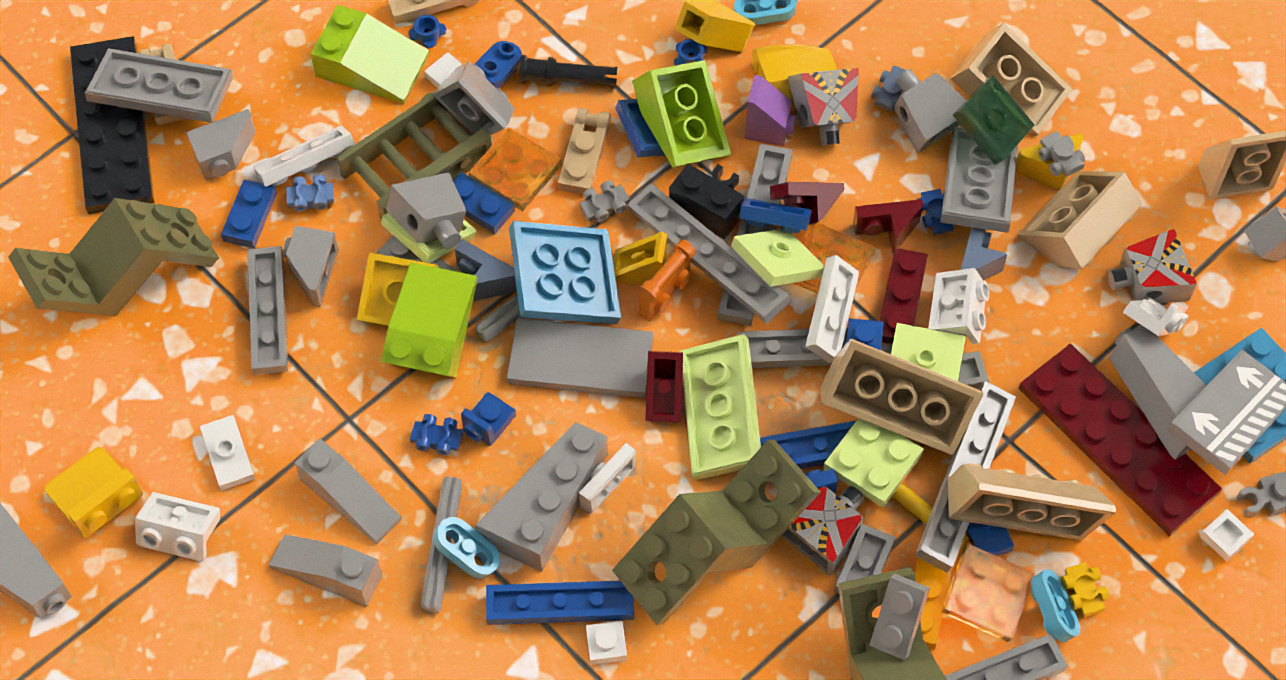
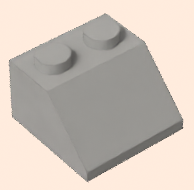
(474, 100)

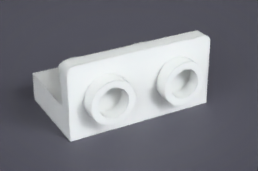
(959, 303)
(1153, 316)
(175, 526)

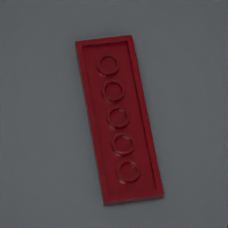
(1119, 439)

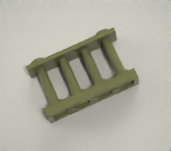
(382, 141)

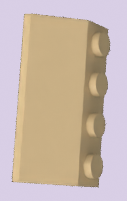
(900, 396)
(1026, 502)

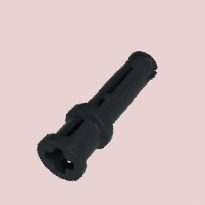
(550, 71)

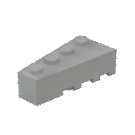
(543, 502)

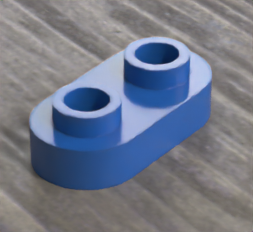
(500, 62)

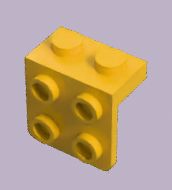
(93, 491)

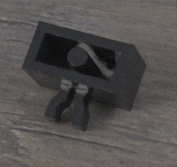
(708, 199)

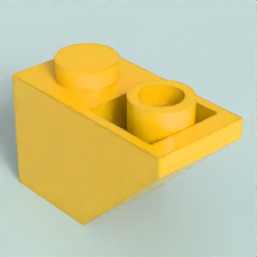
(714, 25)

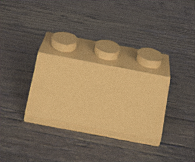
(1082, 218)

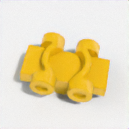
(1084, 591)

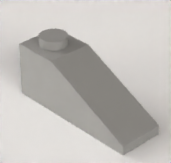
(346, 491)
(328, 567)

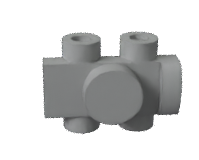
(1063, 154)
(604, 204)

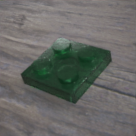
(993, 120)

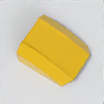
(784, 60)

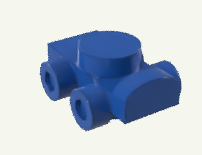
(932, 205)
(437, 437)

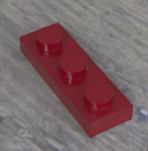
(902, 291)

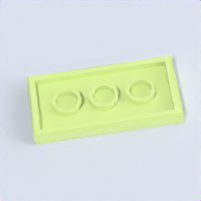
(720, 406)

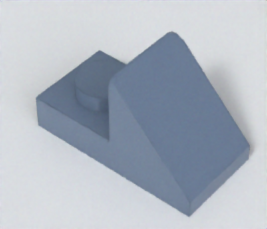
(978, 256)
(494, 275)

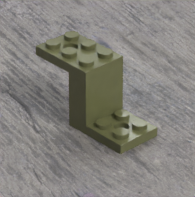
(113, 258)
(715, 531)
(858, 602)

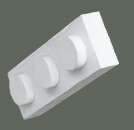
(303, 156)
(832, 308)

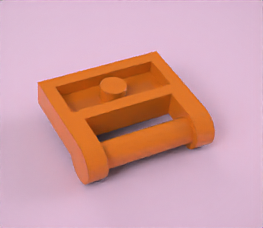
(674, 274)

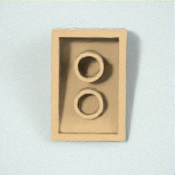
(1019, 70)
(1243, 165)

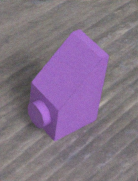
(768, 114)

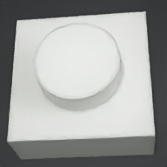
(1227, 535)
(606, 642)

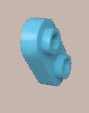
(766, 10)
(466, 545)
(1055, 606)

